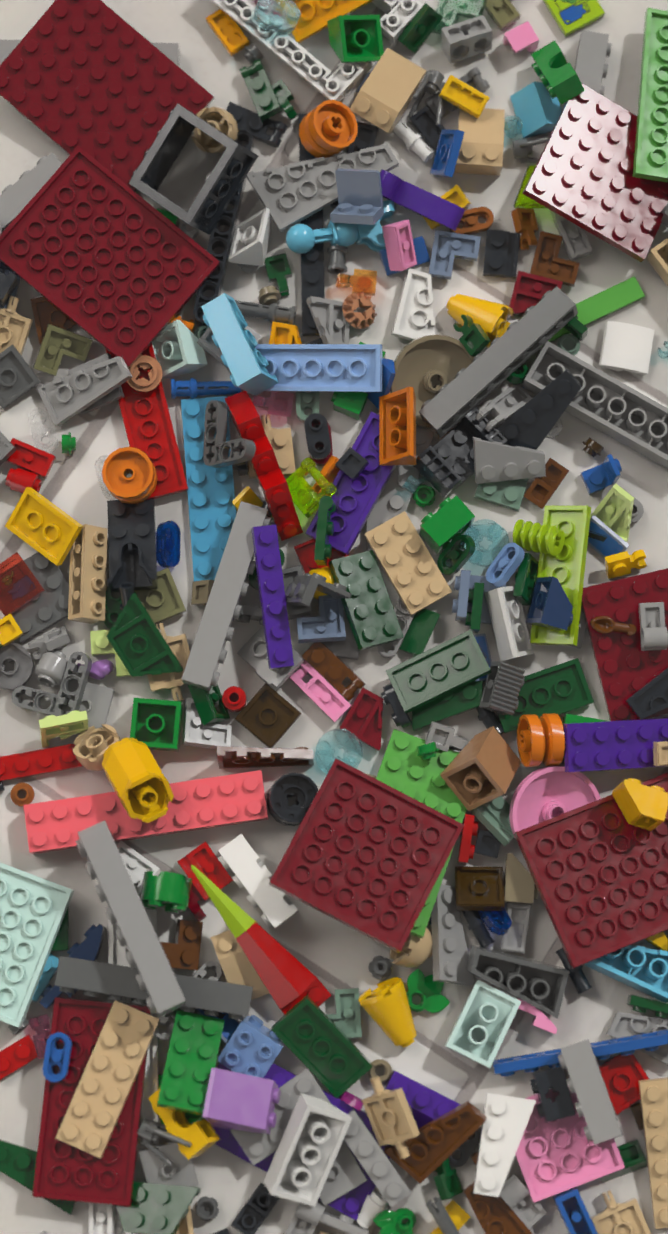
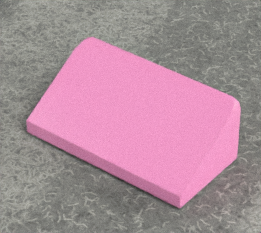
(399, 245)

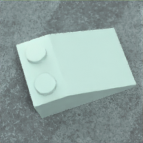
(483, 1023)

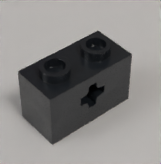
(563, 1104)

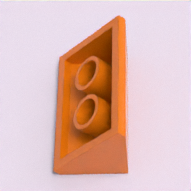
(397, 428)

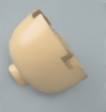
(220, 119)
(92, 744)
(414, 951)

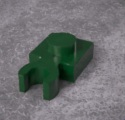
(473, 337)

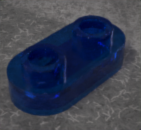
(168, 544)
(496, 921)

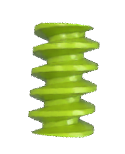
(538, 538)

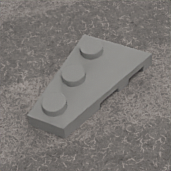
(503, 462)
(632, 1024)

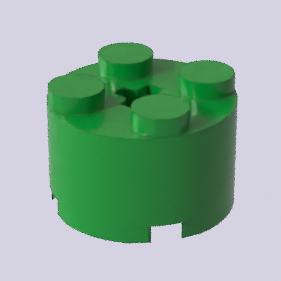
(165, 891)

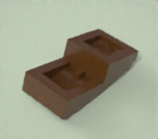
(544, 487)

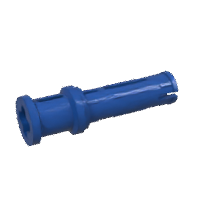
(193, 384)

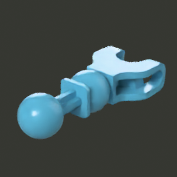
(302, 238)

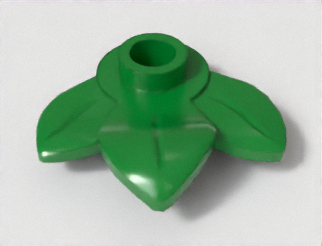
(427, 990)
(390, 1221)

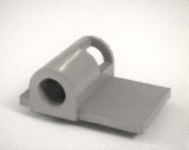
(255, 654)

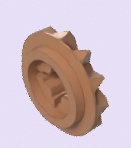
(358, 319)
(155, 375)

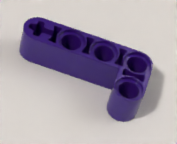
(420, 201)

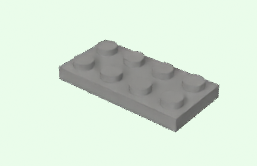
(260, 1145)

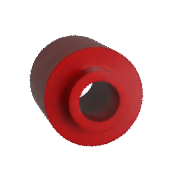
(19, 479)
(234, 706)

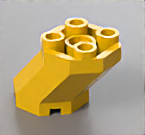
(137, 779)

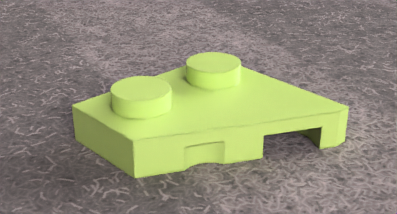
(616, 511)
(62, 726)

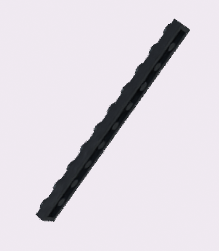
(311, 262)

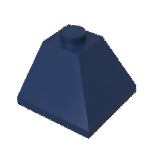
(549, 605)

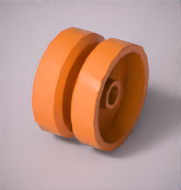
(328, 129)
(143, 473)
(540, 740)

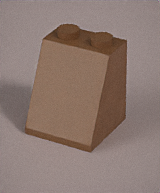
(482, 769)

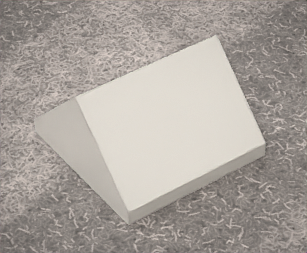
(251, 240)

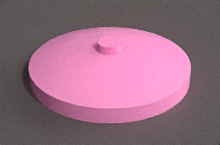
(549, 794)

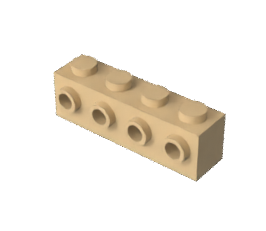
(88, 575)

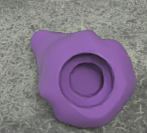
(100, 669)

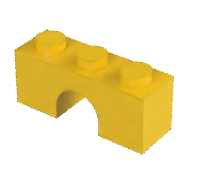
(199, 1133)

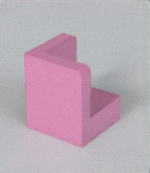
(521, 38)

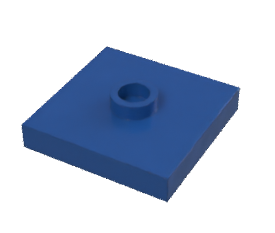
(447, 153)

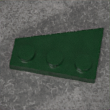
(449, 705)

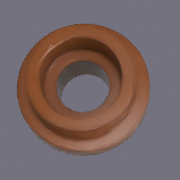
(29, 796)

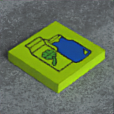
(574, 14)

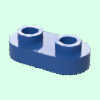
(54, 1056)

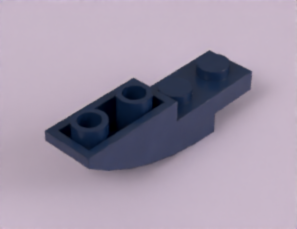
(87, 950)

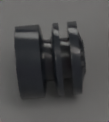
(289, 785)

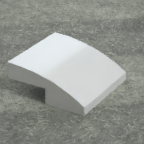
(626, 347)
(104, 1219)

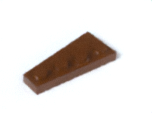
(263, 757)
(437, 1141)
(494, 1214)

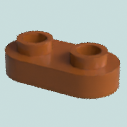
(471, 223)

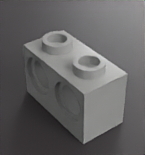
(466, 39)

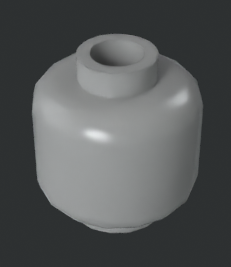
(51, 668)

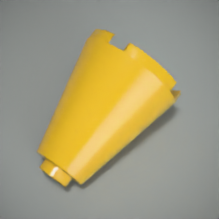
(488, 314)
(391, 1010)

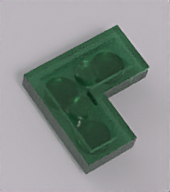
(452, 9)

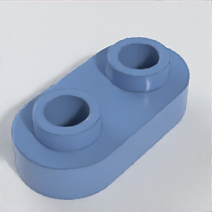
(505, 564)

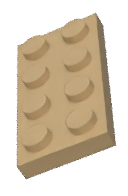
(407, 563)

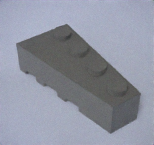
(525, 978)

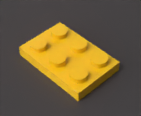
(44, 526)

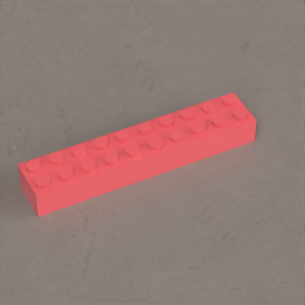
(195, 806)

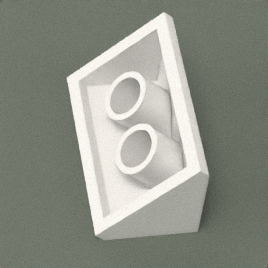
(509, 623)

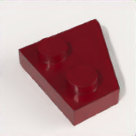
(529, 290)
(366, 718)

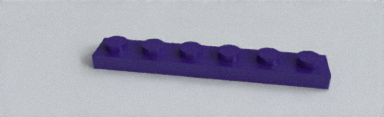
(272, 596)

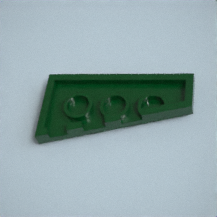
(20, 1165)

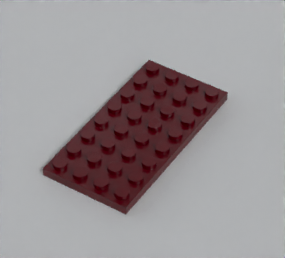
(66, 1170)

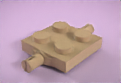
(13, 327)
(282, 445)
(173, 680)
(390, 1117)
(620, 1217)

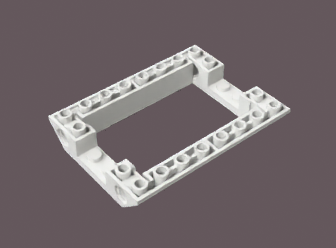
(347, 75)

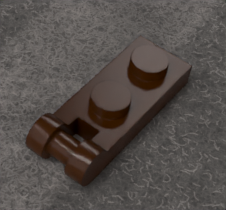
(333, 669)

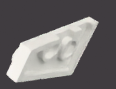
(415, 307)

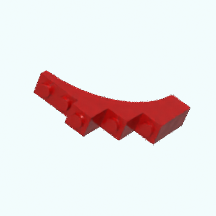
(265, 465)

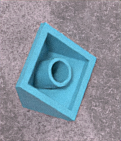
(536, 109)

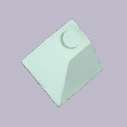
(178, 350)

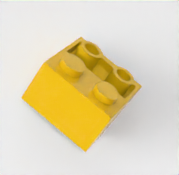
(641, 804)

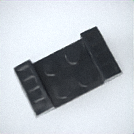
(452, 458)

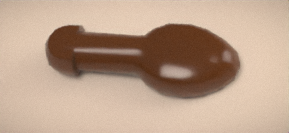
(607, 625)

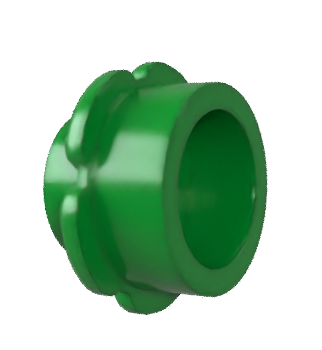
(68, 443)
(424, 489)
(427, 750)

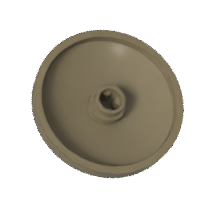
(429, 365)

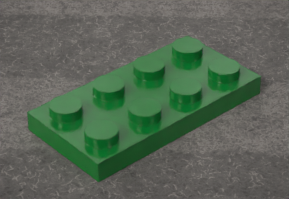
(189, 1062)

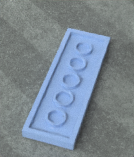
(324, 367)

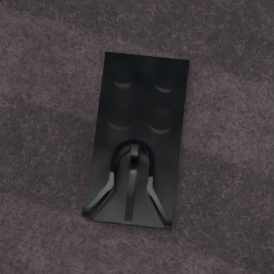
(132, 544)

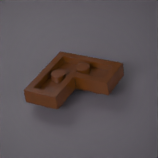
(549, 265)
(187, 945)

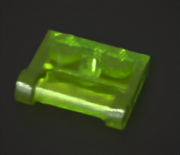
(302, 492)

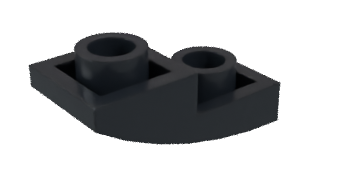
(255, 1211)

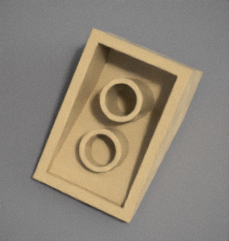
(388, 90)
(482, 142)
(236, 964)

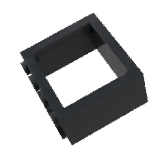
(221, 183)

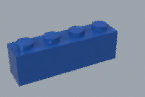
(574, 1212)

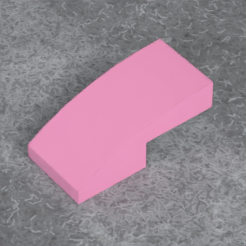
(540, 1020)

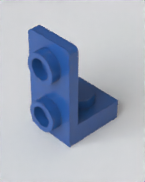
(602, 475)

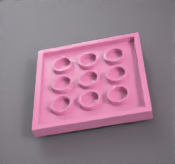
(558, 1154)

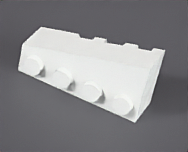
(255, 878)

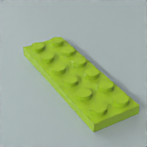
(566, 567)

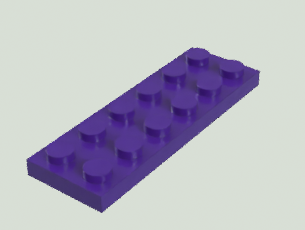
(357, 498)
(612, 744)

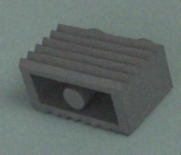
(502, 688)

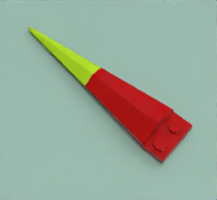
(278, 969)

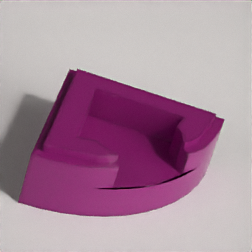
(351, 1100)

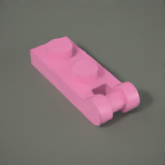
(320, 692)

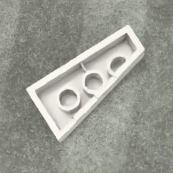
(500, 1140)

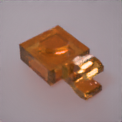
(360, 281)

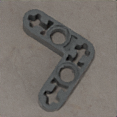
(217, 449)
(59, 700)

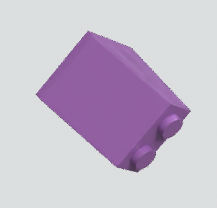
(241, 1102)

